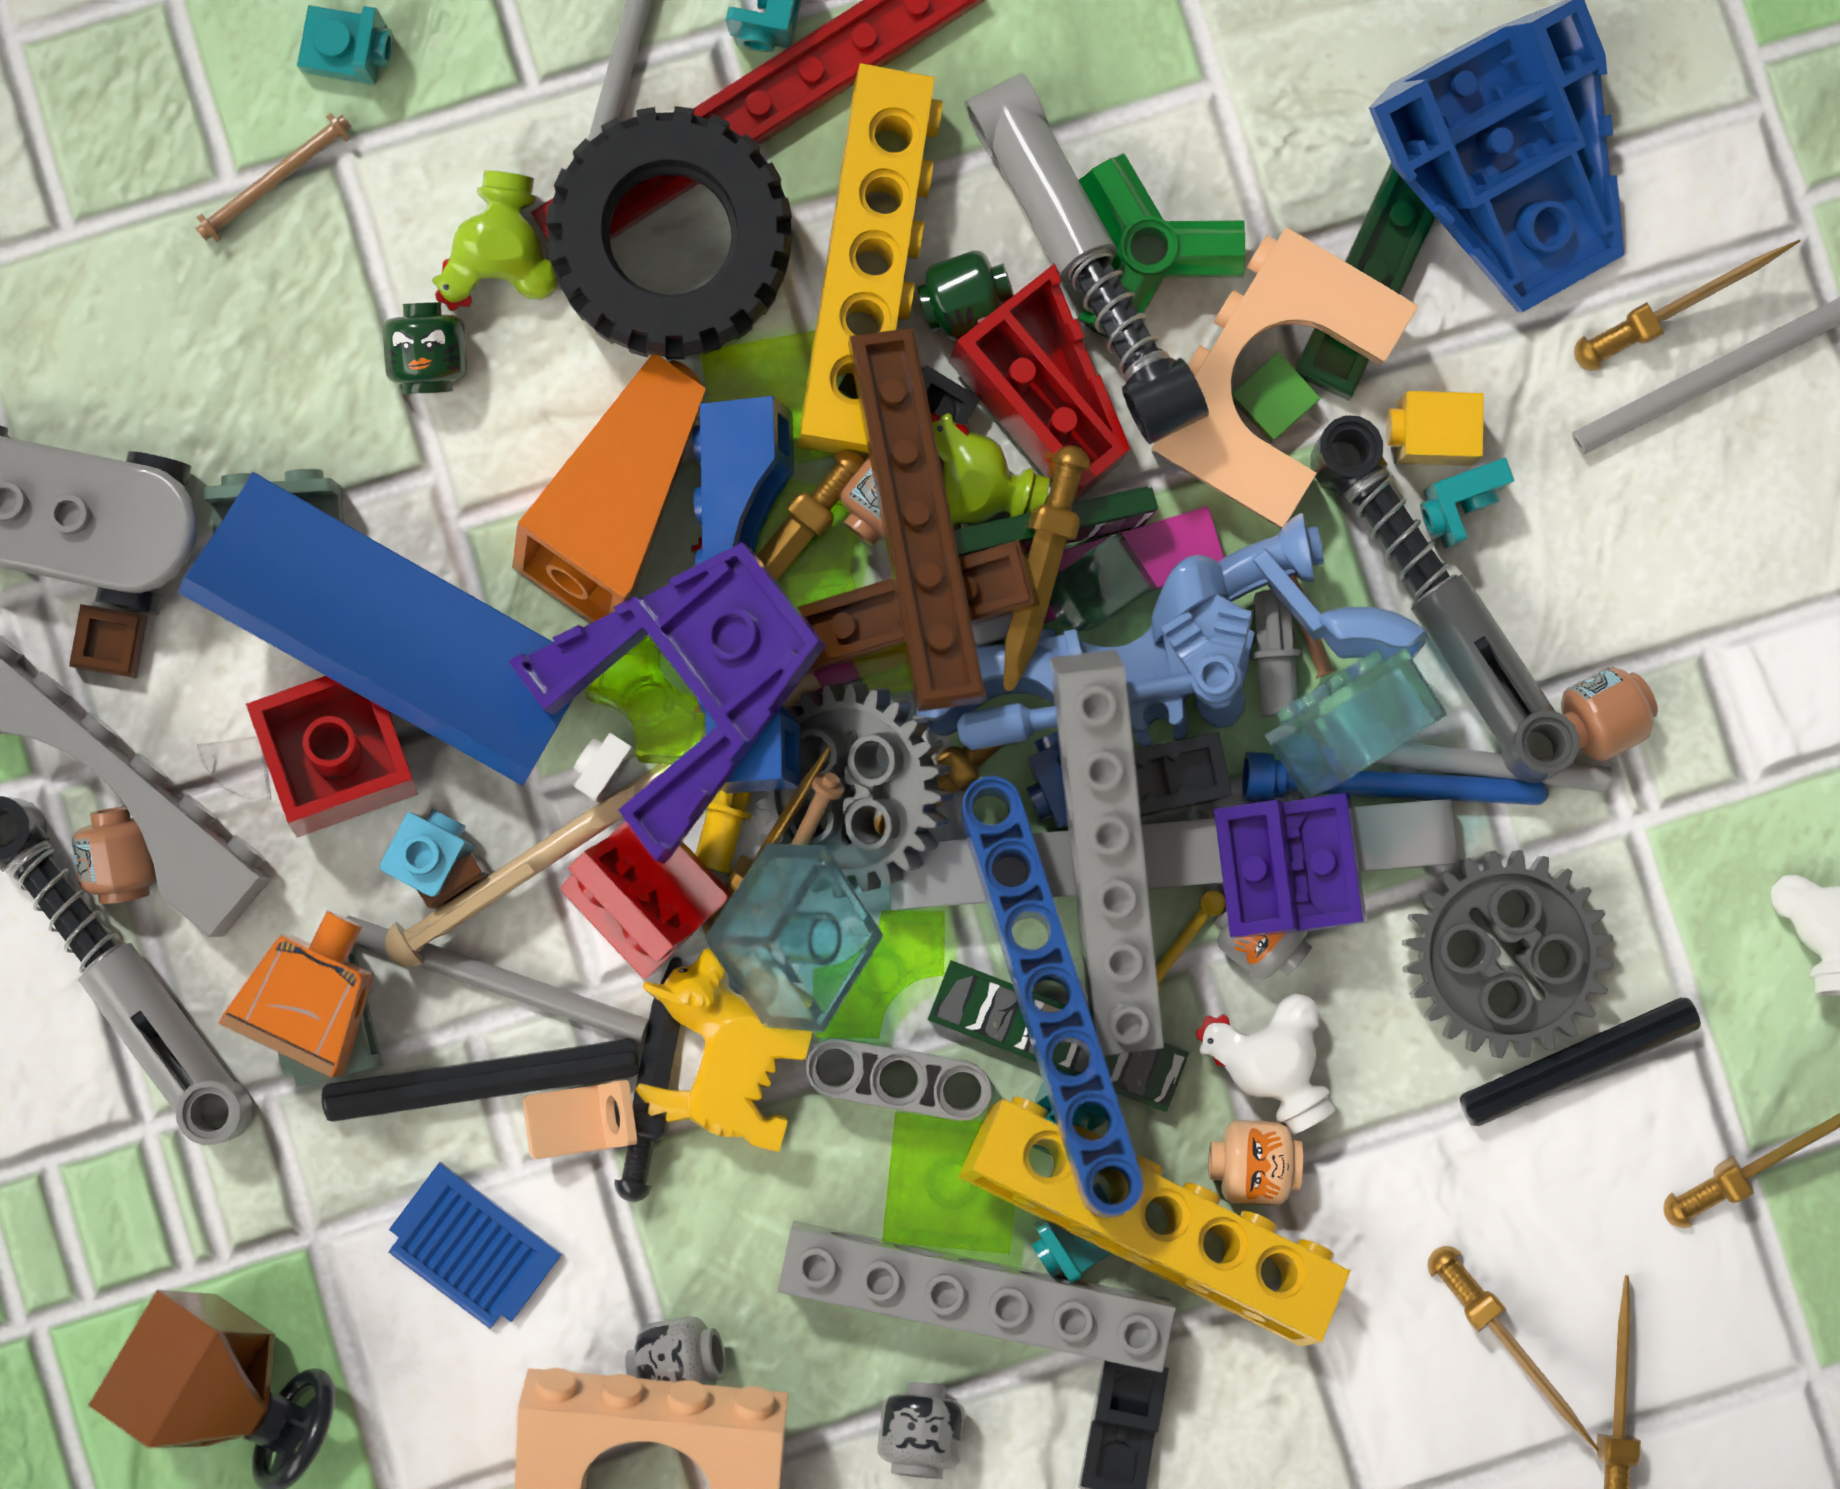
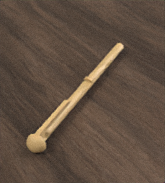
(404, 945)

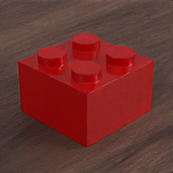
(329, 754)

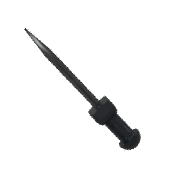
(653, 1071)

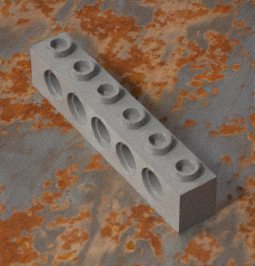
(1107, 850)
(977, 1296)

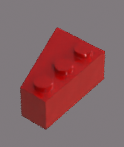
(1040, 381)

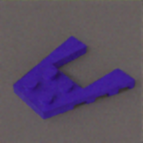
(731, 643)

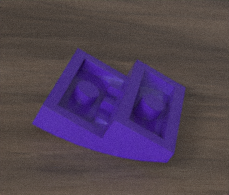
(1290, 866)

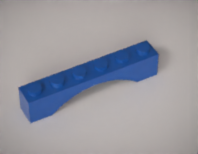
(744, 468)

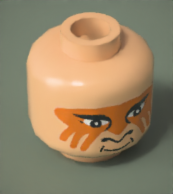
(1256, 1162)

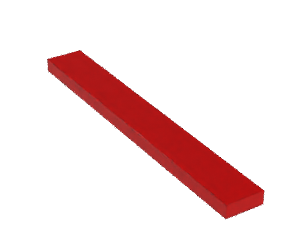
(797, 84)

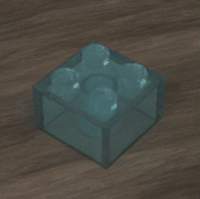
(1344, 730)
(794, 937)

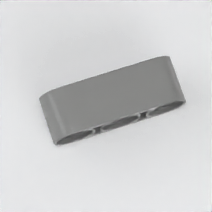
(926, 1096)

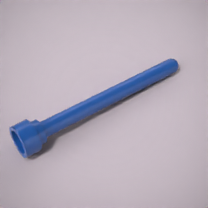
(1268, 779)

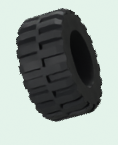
(650, 148)

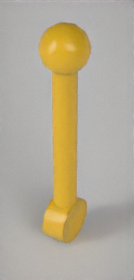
(1210, 904)

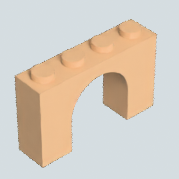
(1292, 286)
(577, 1416)

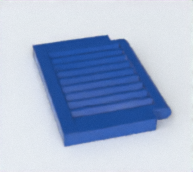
(471, 1248)

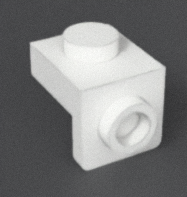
(607, 767)

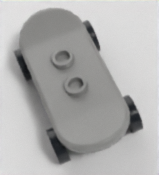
(96, 520)

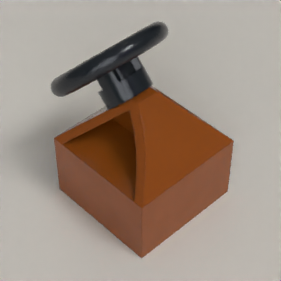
(203, 1377)

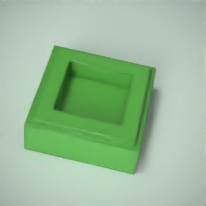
(1275, 397)

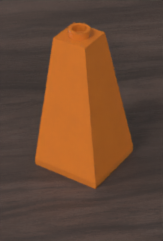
(605, 505)

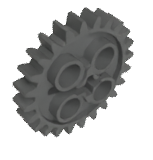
(902, 794)
(1550, 916)

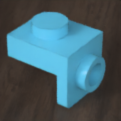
(426, 851)

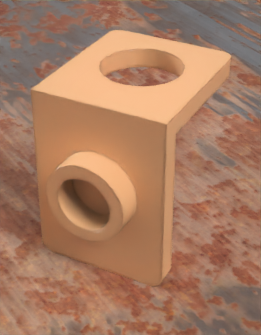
(579, 1120)

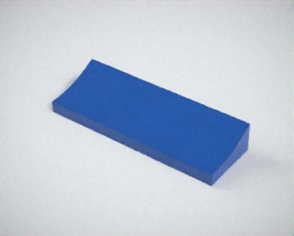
(375, 625)

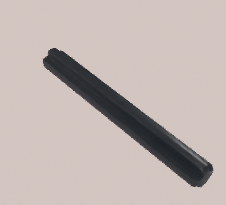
(480, 1080)

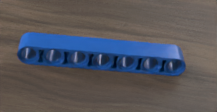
(1053, 963)

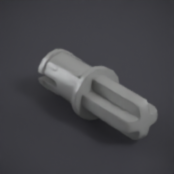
(1274, 653)

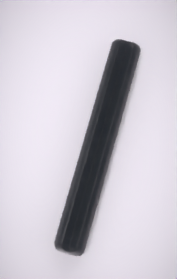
(1580, 1061)

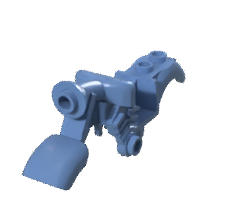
(1194, 646)

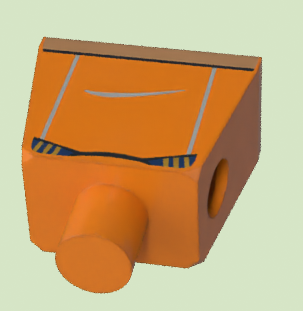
(306, 998)

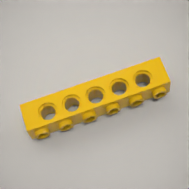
(880, 102)
(1309, 1278)

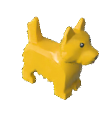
(734, 1060)

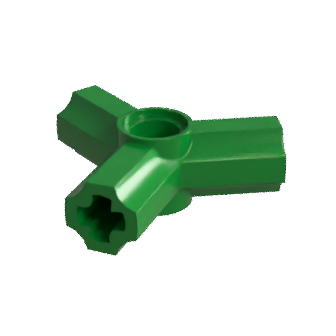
(1191, 247)

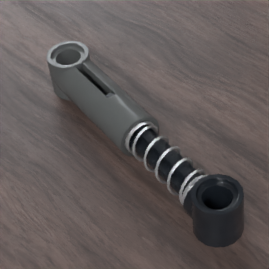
(1449, 608)

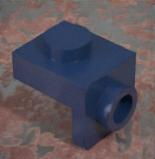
(1048, 791)

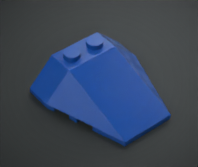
(1514, 151)

